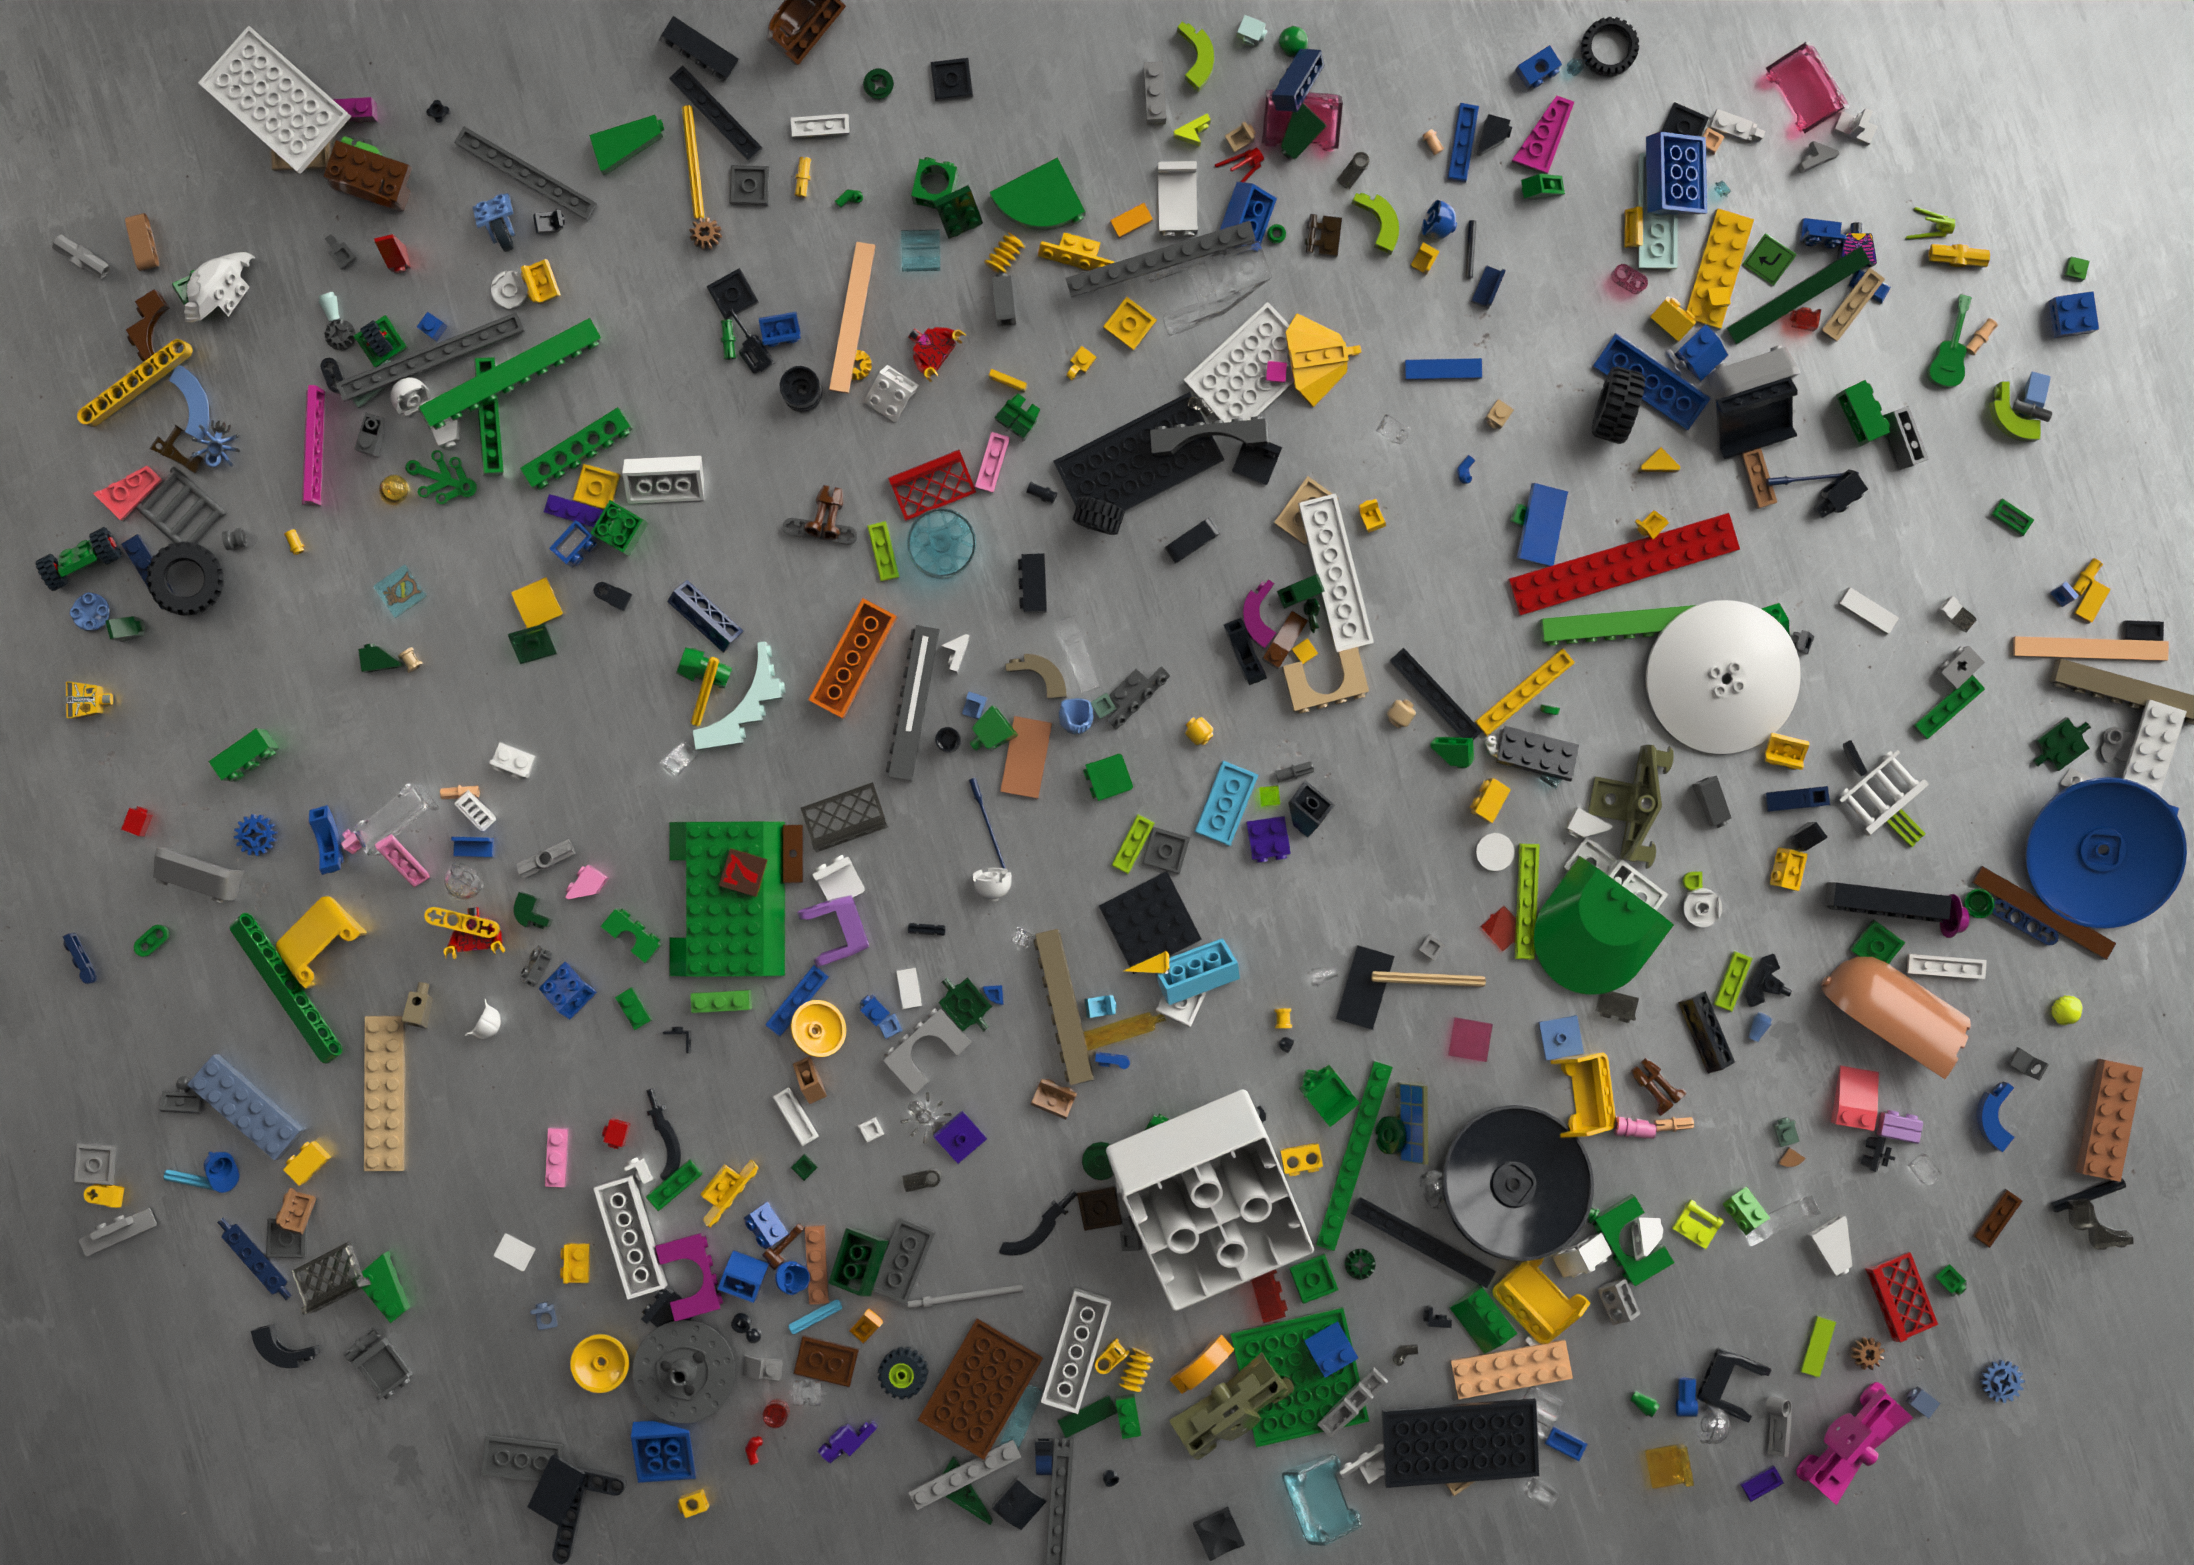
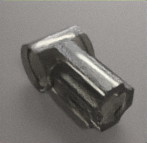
(1353, 171)
(920, 1179)

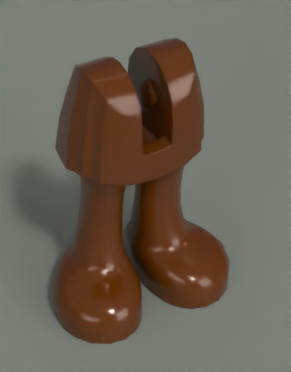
(825, 502)
(1654, 1074)

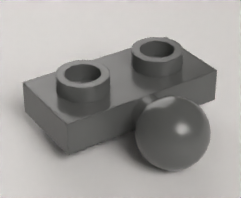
(181, 1101)

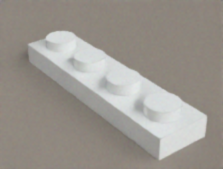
(1946, 966)

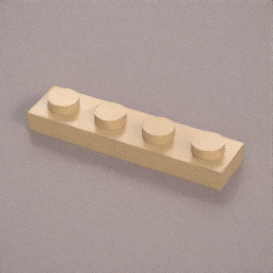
(1853, 304)

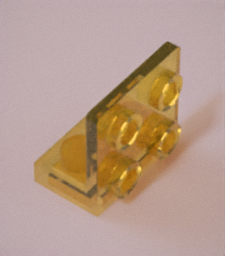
(1669, 1466)

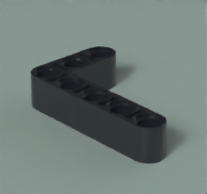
(576, 1507)

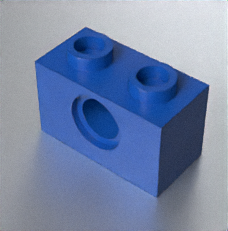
(1544, 58)

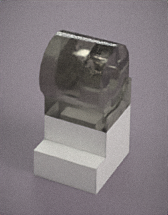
(1957, 614)

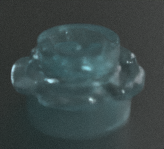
(1575, 66)
(1722, 189)

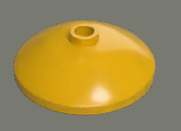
(827, 1023)
(592, 1374)

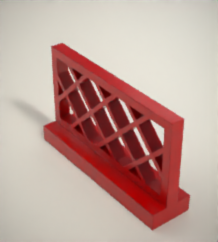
(925, 469)
(1886, 1301)

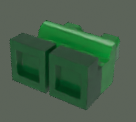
(1013, 410)

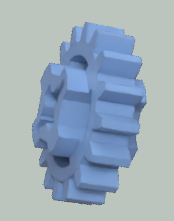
(2005, 1374)

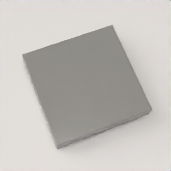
(94, 1164)

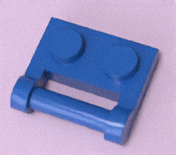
(1106, 1059)

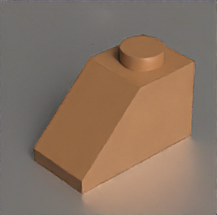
(809, 1080)

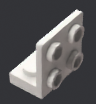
(890, 393)

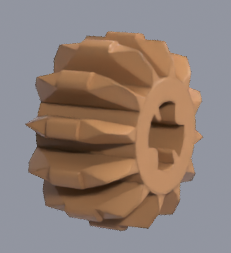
(705, 226)
(1874, 1351)

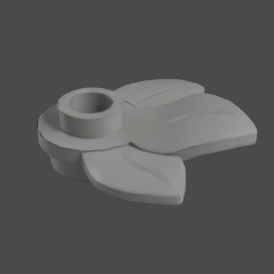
(2119, 747)

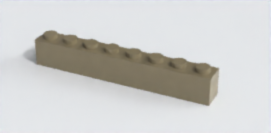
(2118, 687)
(1064, 1007)

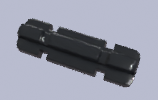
(927, 929)

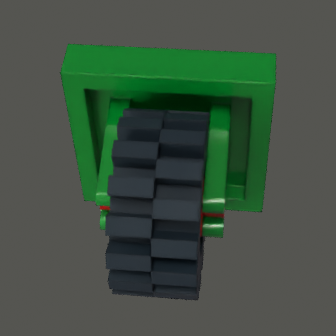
(380, 341)

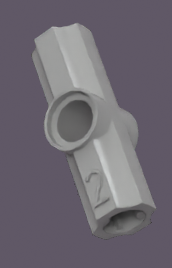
(81, 256)
(534, 863)

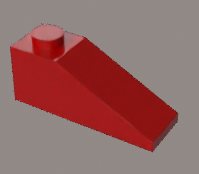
(393, 253)

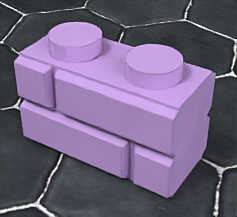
(1899, 1127)

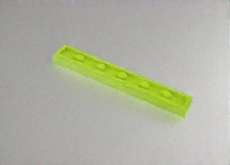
(1526, 900)

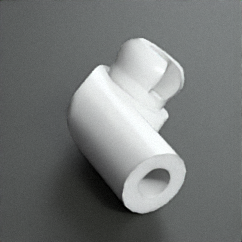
(1491, 746)

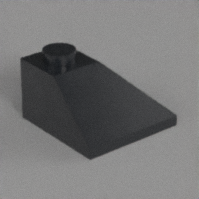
(1308, 809)

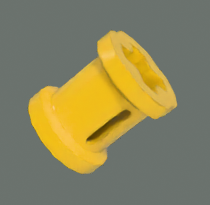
(1283, 1018)

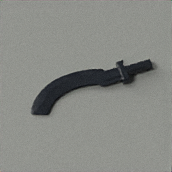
(667, 1133)
(1042, 1231)

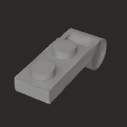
(1779, 1425)

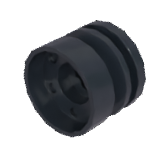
(805, 379)

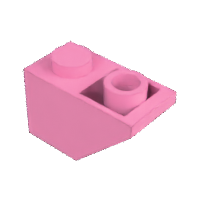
(588, 883)

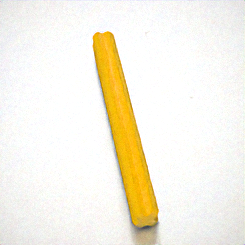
(692, 158)

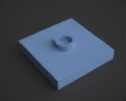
(1561, 1037)

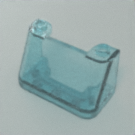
(1320, 1501)

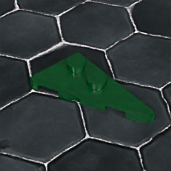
(967, 1497)

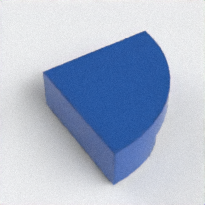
(994, 993)

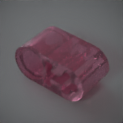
(1636, 276)

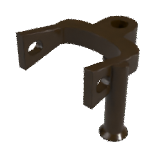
(171, 452)

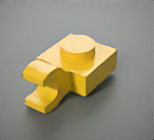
(1081, 361)

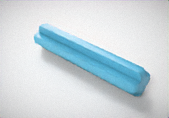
(188, 1179)
(815, 1316)

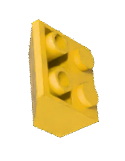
(1490, 800)

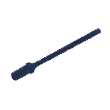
(1786, 480)
(978, 796)

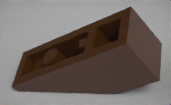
(1284, 640)

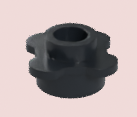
(436, 105)

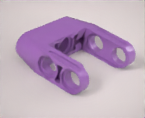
(850, 924)

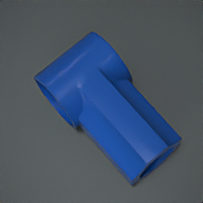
(1686, 1403)

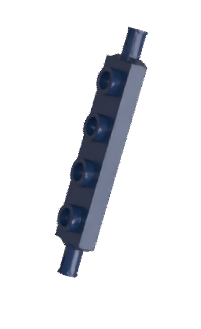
(254, 1259)

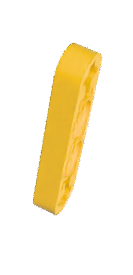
(462, 920)

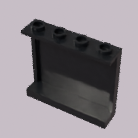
(1755, 417)

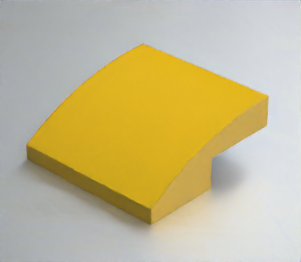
(537, 602)

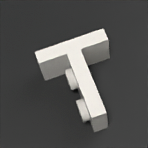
(1856, 127)

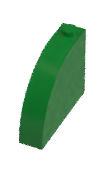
(1040, 198)

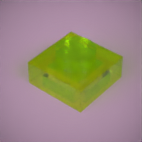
(1269, 795)

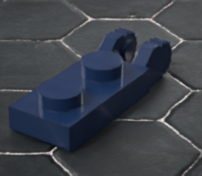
(79, 958)

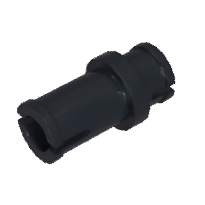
(1045, 494)

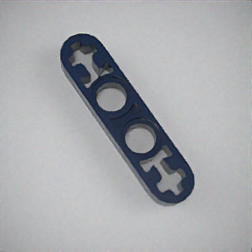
(2024, 920)

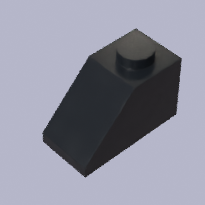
(1494, 133)
(1807, 836)

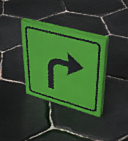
(1769, 259)

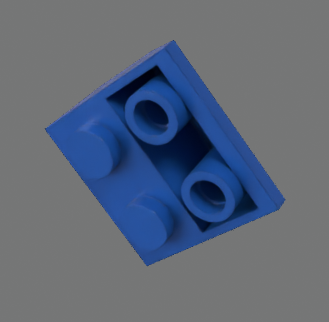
(743, 1276)

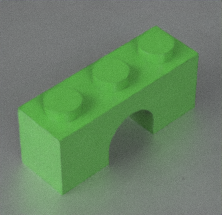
(721, 1001)

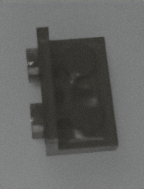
(1617, 1005)

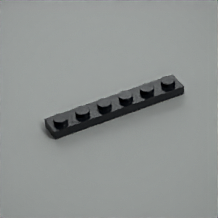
(715, 113)
(1435, 695)

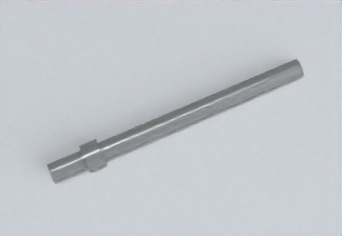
(927, 1301)

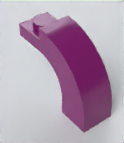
(1256, 628)

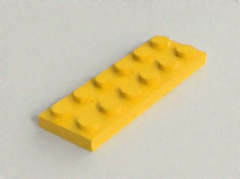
(1719, 265)

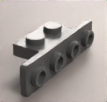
(1134, 693)

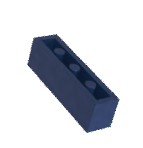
(1298, 80)

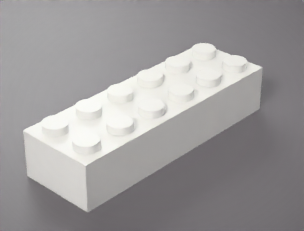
(630, 1236)
(1076, 1350)

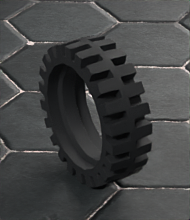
(1626, 30)

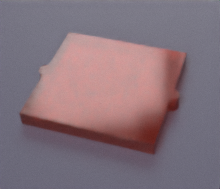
(1501, 928)

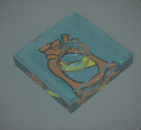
(400, 591)

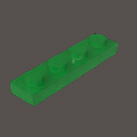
(1949, 707)

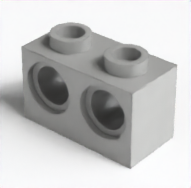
(1619, 1301)

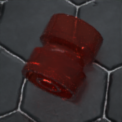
(776, 1413)

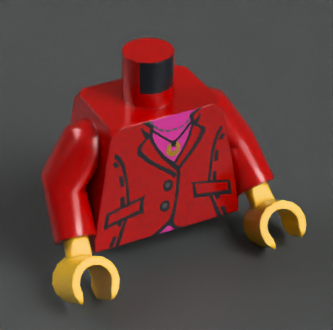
(933, 348)
(469, 942)

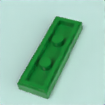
(674, 1185)

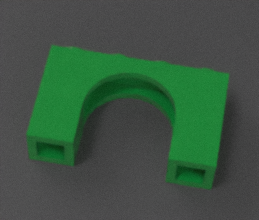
(1610, 1225)

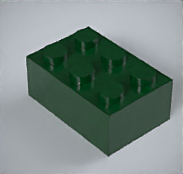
(858, 1262)

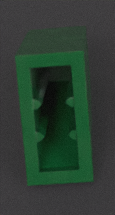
(1300, 131)

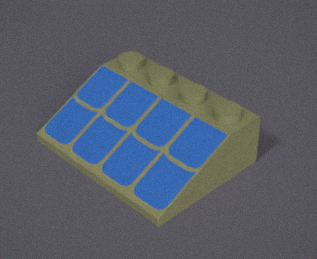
(1414, 1115)

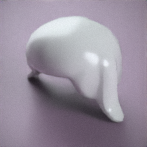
(488, 1023)

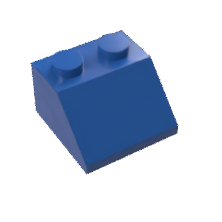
(1702, 352)
(1331, 1349)

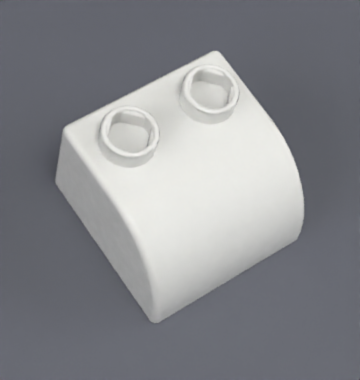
(1214, 1200)

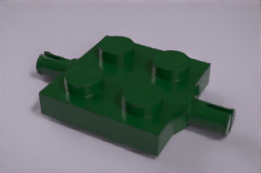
(2062, 744)
(965, 1004)

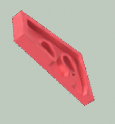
(129, 492)

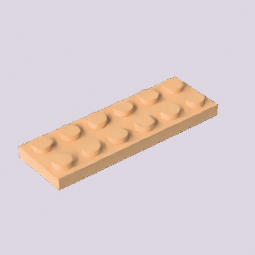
(1511, 1369)

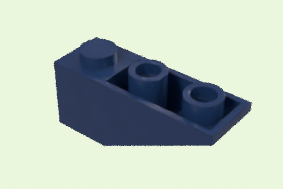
(1797, 798)

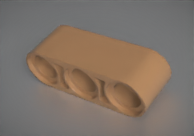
(142, 242)

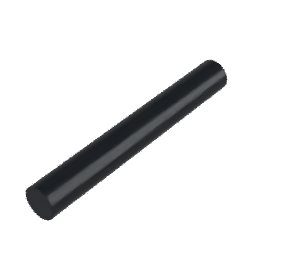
(1470, 249)

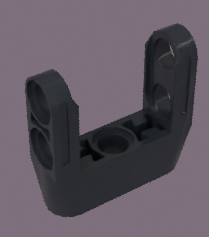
(1718, 1376)

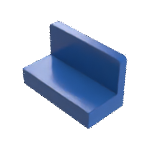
(473, 846)

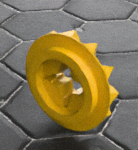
(865, 366)

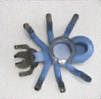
(215, 448)

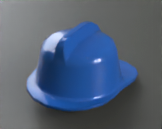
(221, 1171)

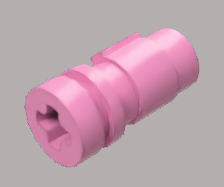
(1637, 1128)

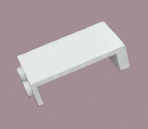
(1177, 198)

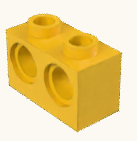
(1300, 1153)

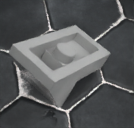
(1821, 155)
(763, 1368)

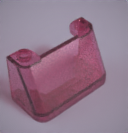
(1808, 87)
(1324, 105)

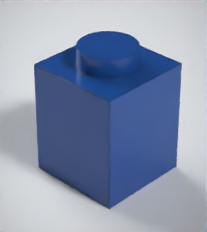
(432, 326)

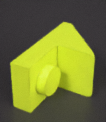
(1188, 131)

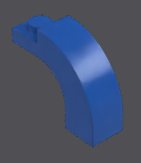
(328, 839)
(1988, 1117)

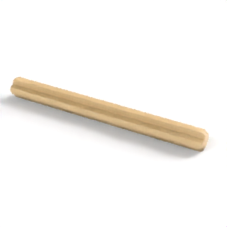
(1433, 979)

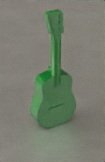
(1948, 366)

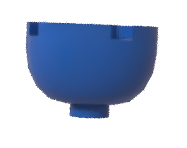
(1440, 221)

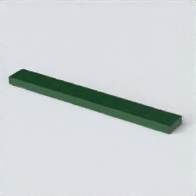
(1798, 295)

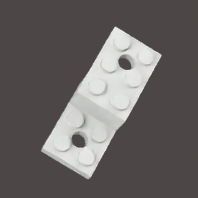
(1619, 871)

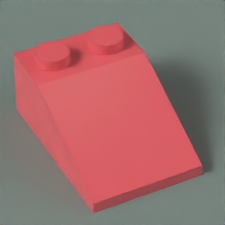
(1856, 1098)

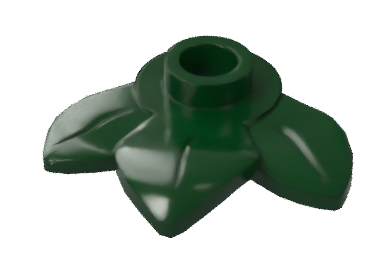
(1311, 609)

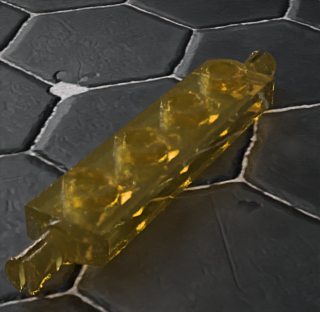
(1121, 1030)

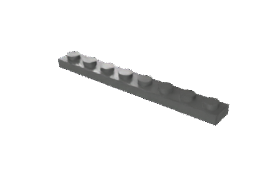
(525, 173)

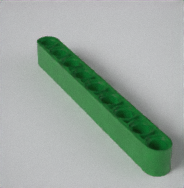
(285, 988)

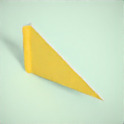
(1156, 964)

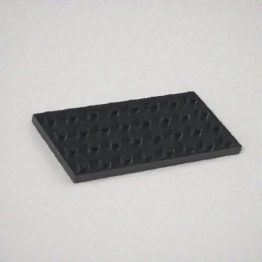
(1122, 465)
(1460, 1443)

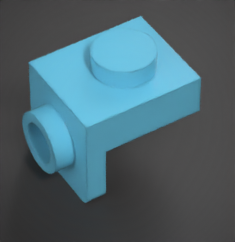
(1100, 1006)

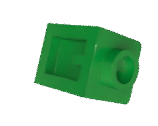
(1952, 1280)

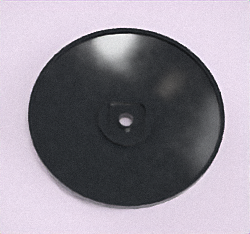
(1551, 1177)

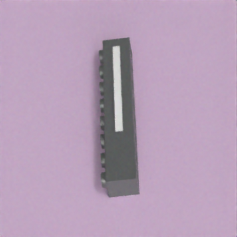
(914, 702)

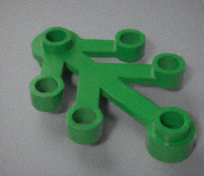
(444, 479)

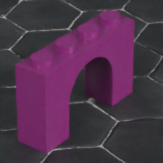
(707, 1297)

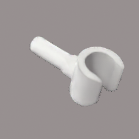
(1678, 363)

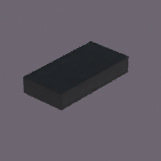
(2143, 630)

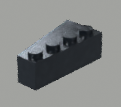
(698, 48)

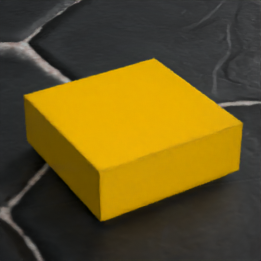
(1304, 651)

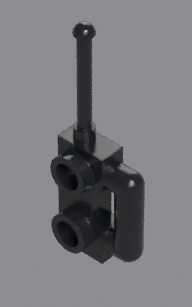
(754, 345)

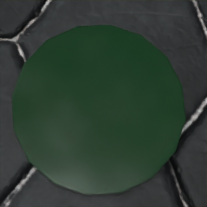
(1390, 1135)
(1097, 1153)

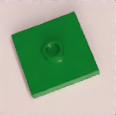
(1877, 943)
(1313, 1278)

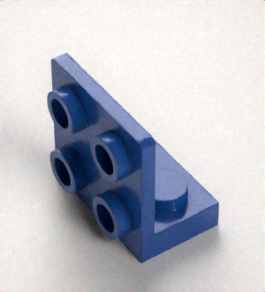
(1821, 232)
(567, 991)

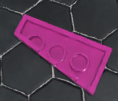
(1544, 139)

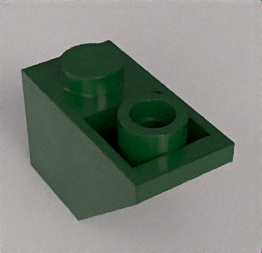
(1300, 591)

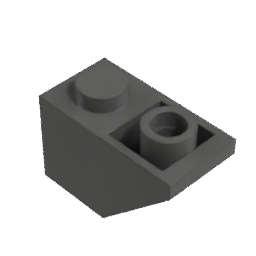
(371, 435)

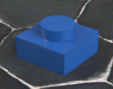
(2064, 594)

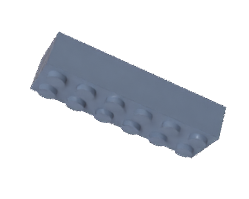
(246, 1106)

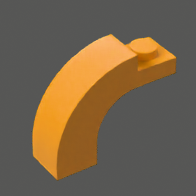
(1202, 1365)

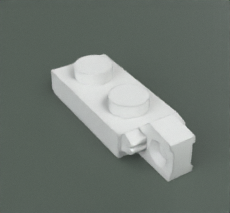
(1736, 126)

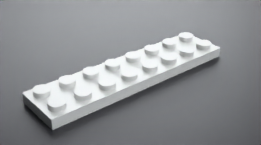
(1336, 571)

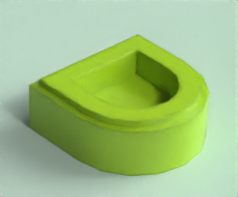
(1692, 880)

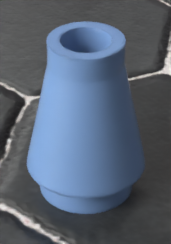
(1759, 1026)

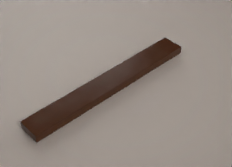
(2038, 909)

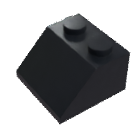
(1018, 1503)

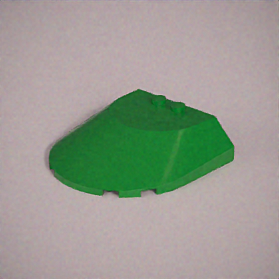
(1595, 931)

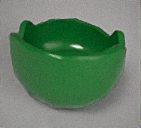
(1292, 40)
(1979, 903)

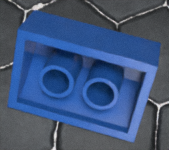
(1251, 205)

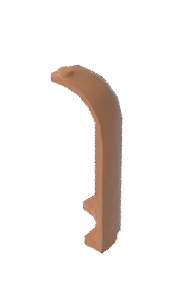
(1899, 1011)

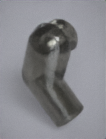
(1200, 404)
(1402, 1352)

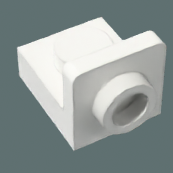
(642, 1172)

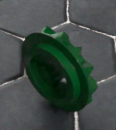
(876, 75)
(1353, 1257)

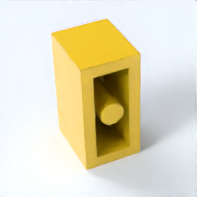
(1673, 318)
(306, 1163)

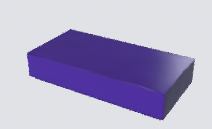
(1761, 1483)

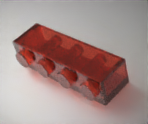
(1268, 1297)

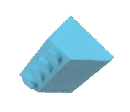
(1198, 971)

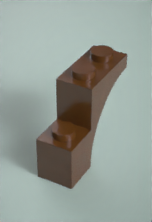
(140, 334)

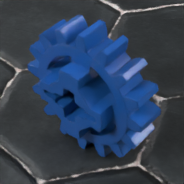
(255, 827)

